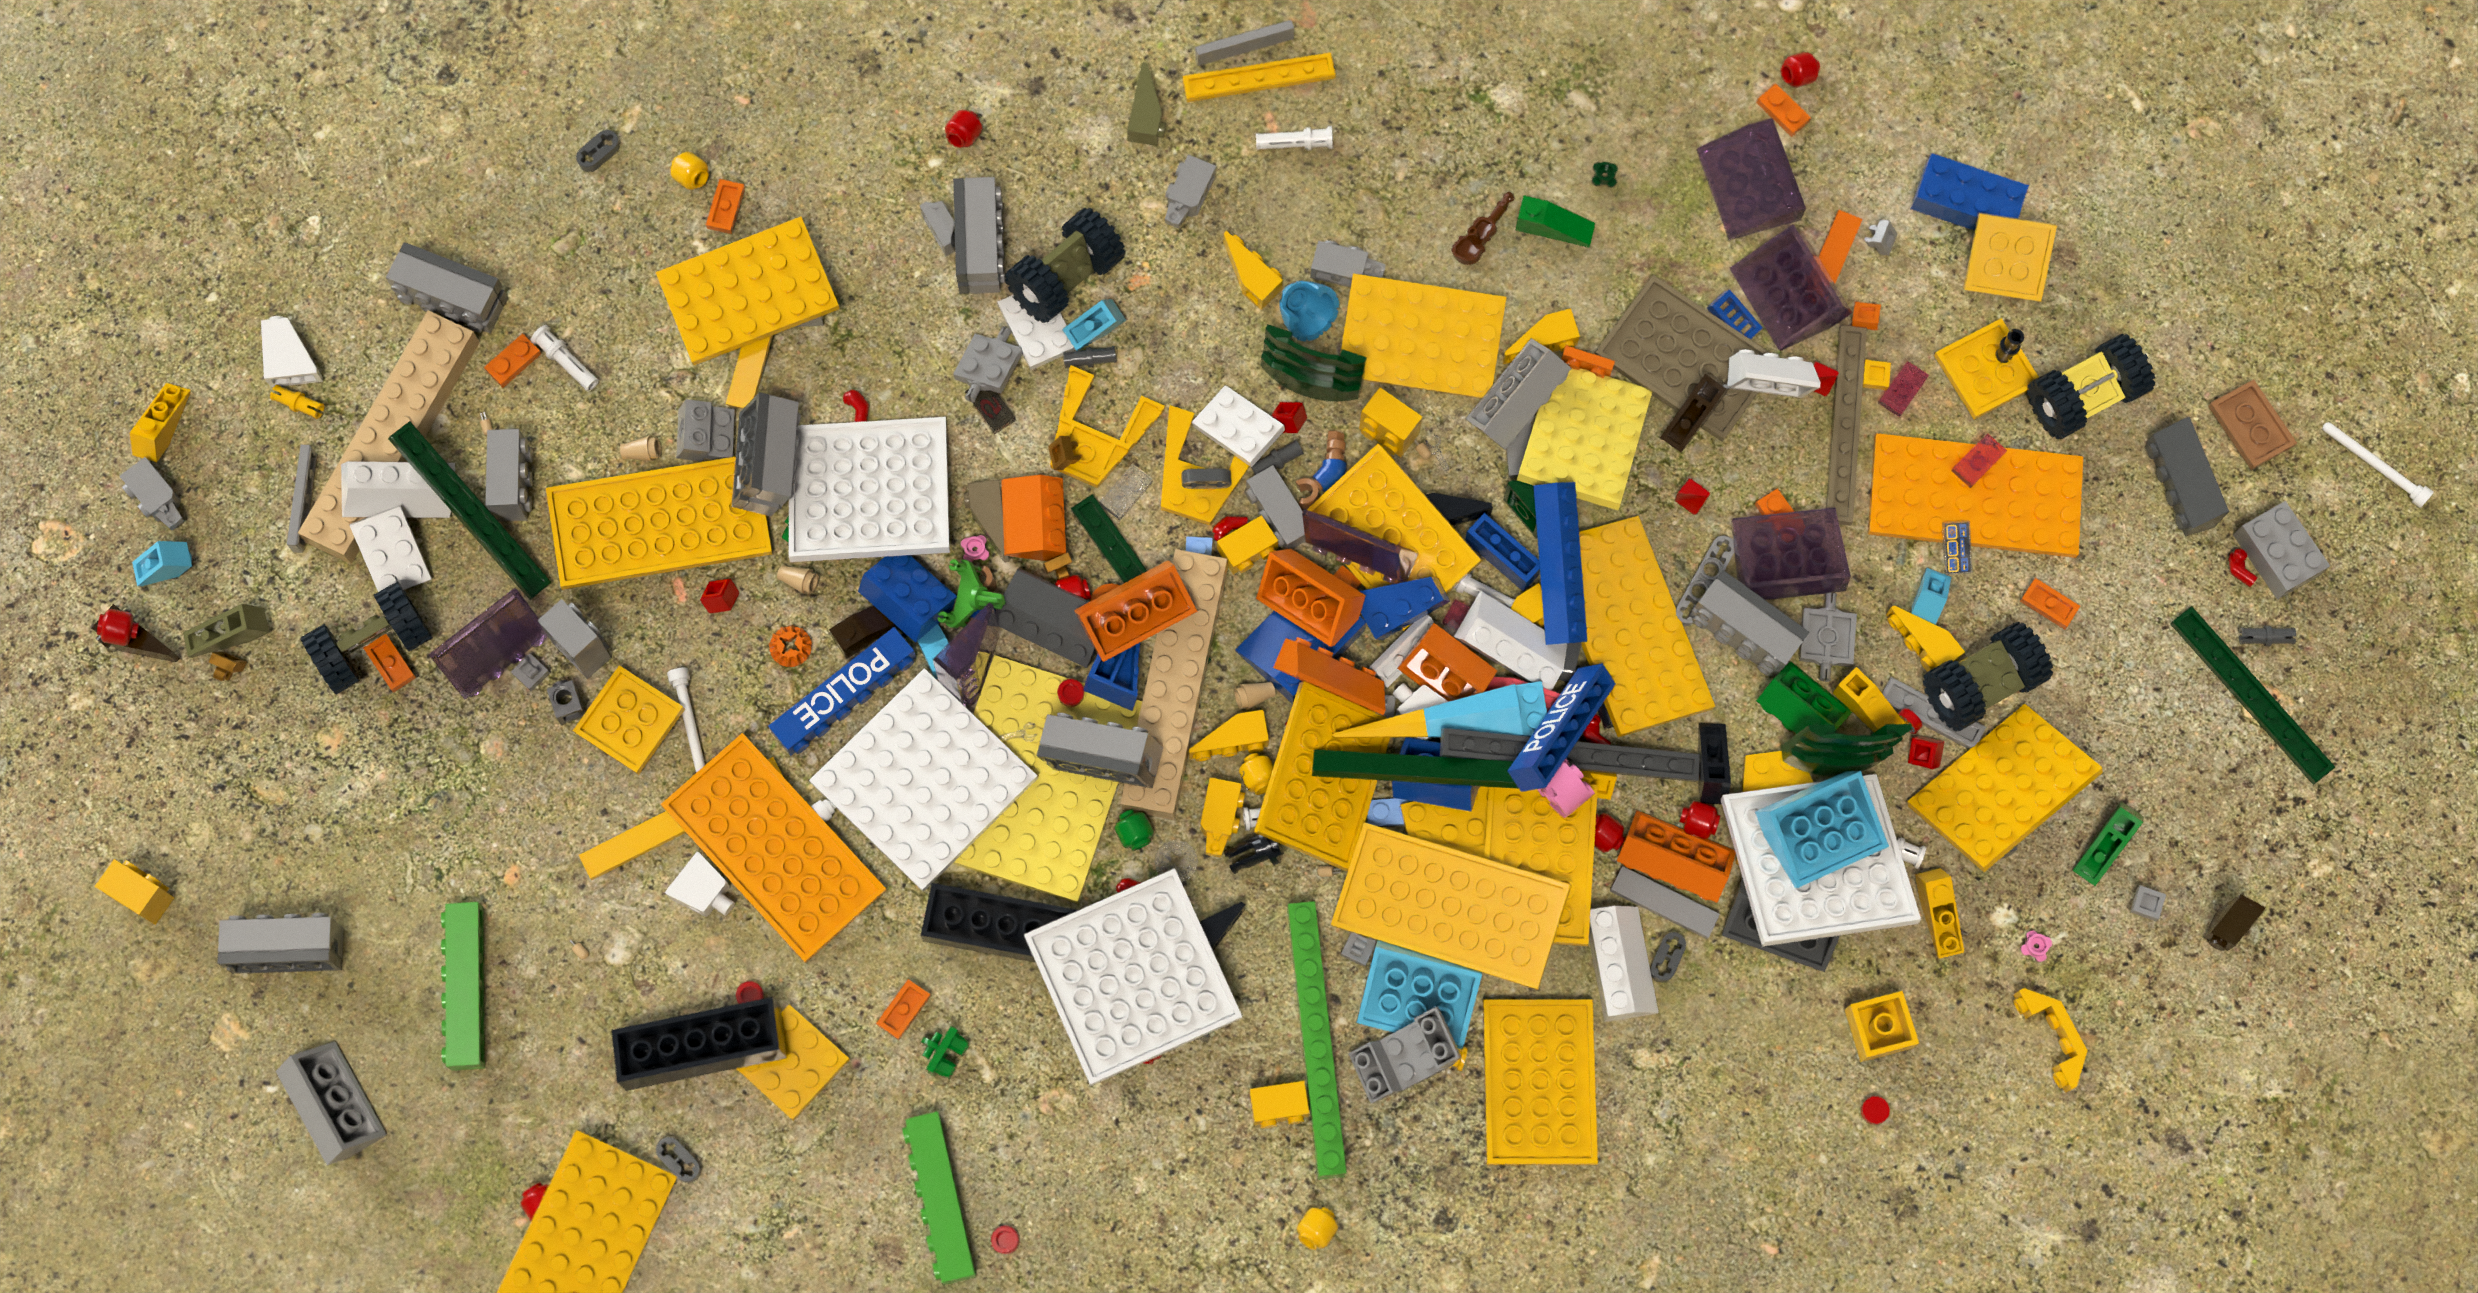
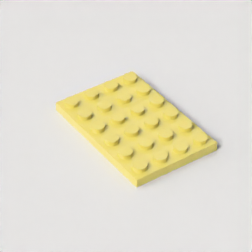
(1587, 436)

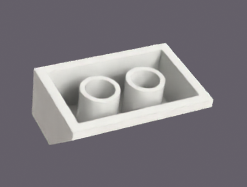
(1772, 374)

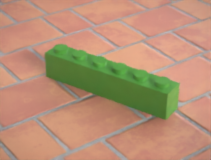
(464, 986)
(940, 1199)

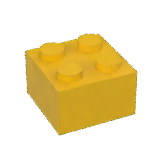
(1390, 423)
(135, 890)
(1881, 1026)

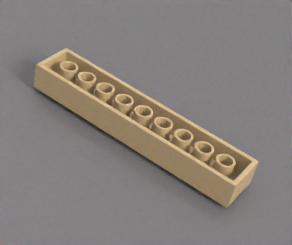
(412, 394)
(1177, 683)

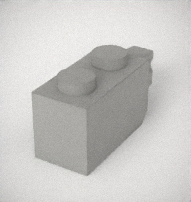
(1189, 190)
(1339, 263)
(153, 492)

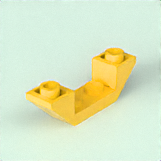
(2031, 1003)

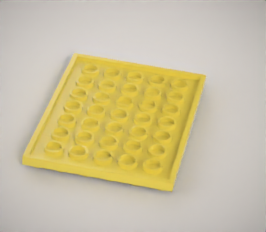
(1057, 823)

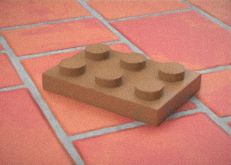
(2252, 424)

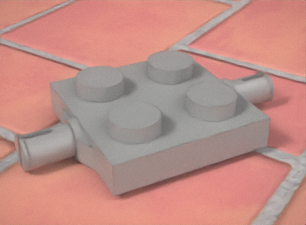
(987, 363)
(1830, 637)

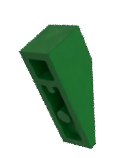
(1553, 222)
(2108, 843)

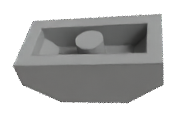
(940, 224)

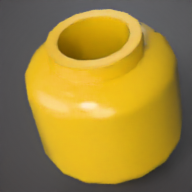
(689, 170)
(1256, 773)
(1317, 1228)

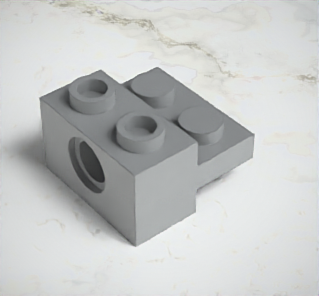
(704, 431)

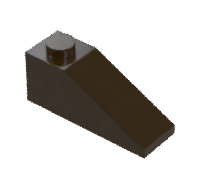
(1695, 411)
(860, 630)
(143, 645)
(2232, 922)

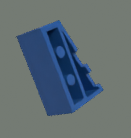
(1401, 604)
(1116, 678)

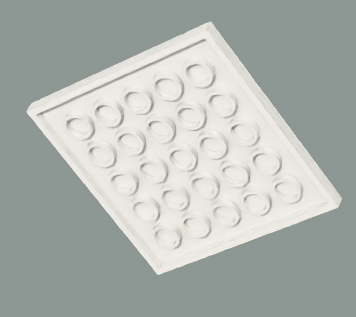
(870, 490)
(923, 779)
(1850, 900)
(1133, 976)

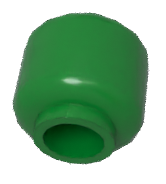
(1134, 830)

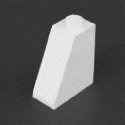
(285, 355)

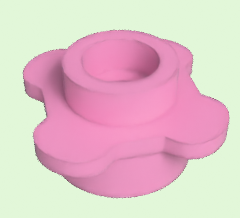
(975, 541)
(2043, 942)

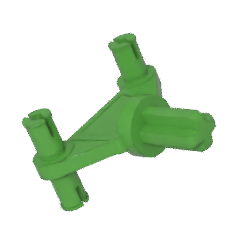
(970, 596)

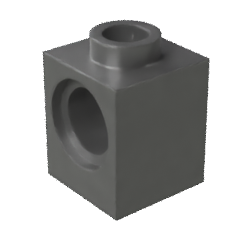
(570, 711)

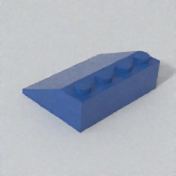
(1265, 642)

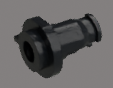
(1264, 849)

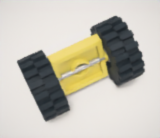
(2071, 396)

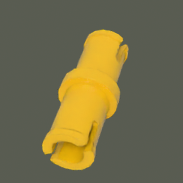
(297, 401)

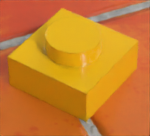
(1876, 375)

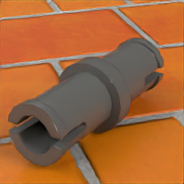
(1089, 357)
(1278, 458)
(2267, 635)

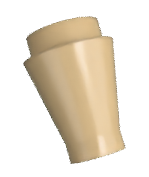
(641, 449)
(799, 578)
(1253, 694)

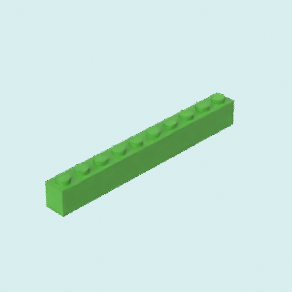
(1316, 1041)

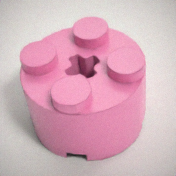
(1567, 790)

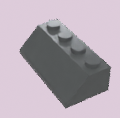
(2187, 477)
(1046, 617)
(1742, 928)

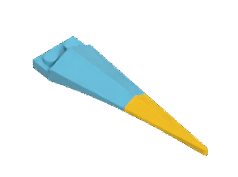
(1501, 711)

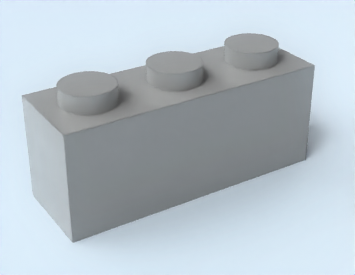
(1277, 507)

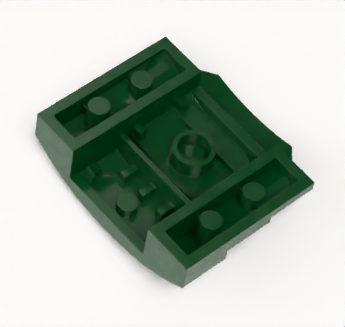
(1310, 371)
(1826, 753)

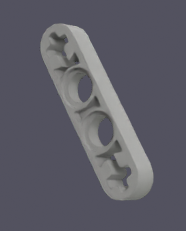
(1702, 579)

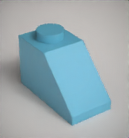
(1094, 324)
(162, 562)
(1931, 596)
(931, 645)

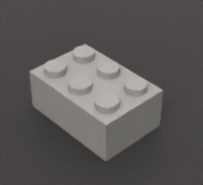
(508, 475)
(2281, 550)
(575, 637)

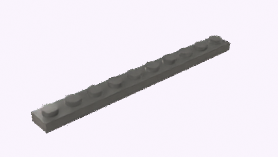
(1584, 755)

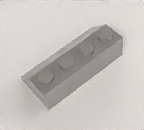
(1519, 393)
(330, 1102)

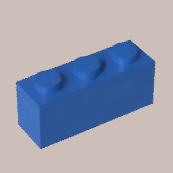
(1503, 552)

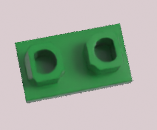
(939, 1063)

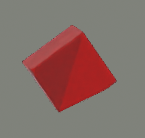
(1827, 378)
(1291, 415)
(1692, 496)
(719, 596)
(1926, 752)

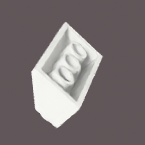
(384, 485)
(1511, 641)
(1621, 963)

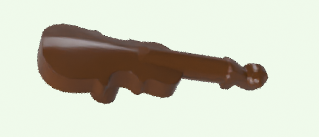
(1471, 247)

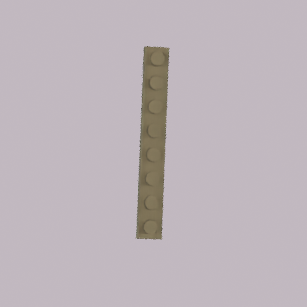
(1846, 422)

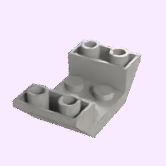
(1405, 1056)

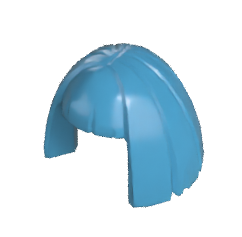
(1308, 309)

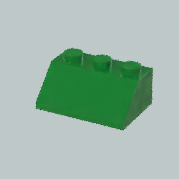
(1801, 701)

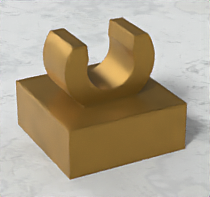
(1062, 453)
(1058, 565)
(226, 665)

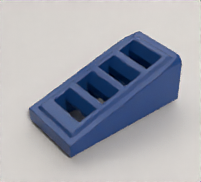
(1741, 311)

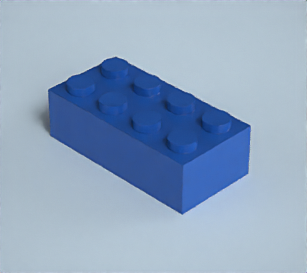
(1962, 192)

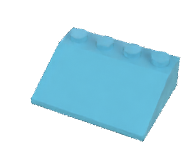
(1823, 828)
(1411, 983)

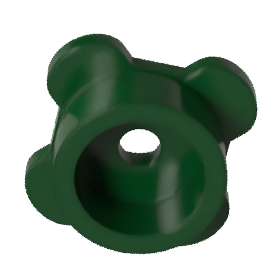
(1609, 169)

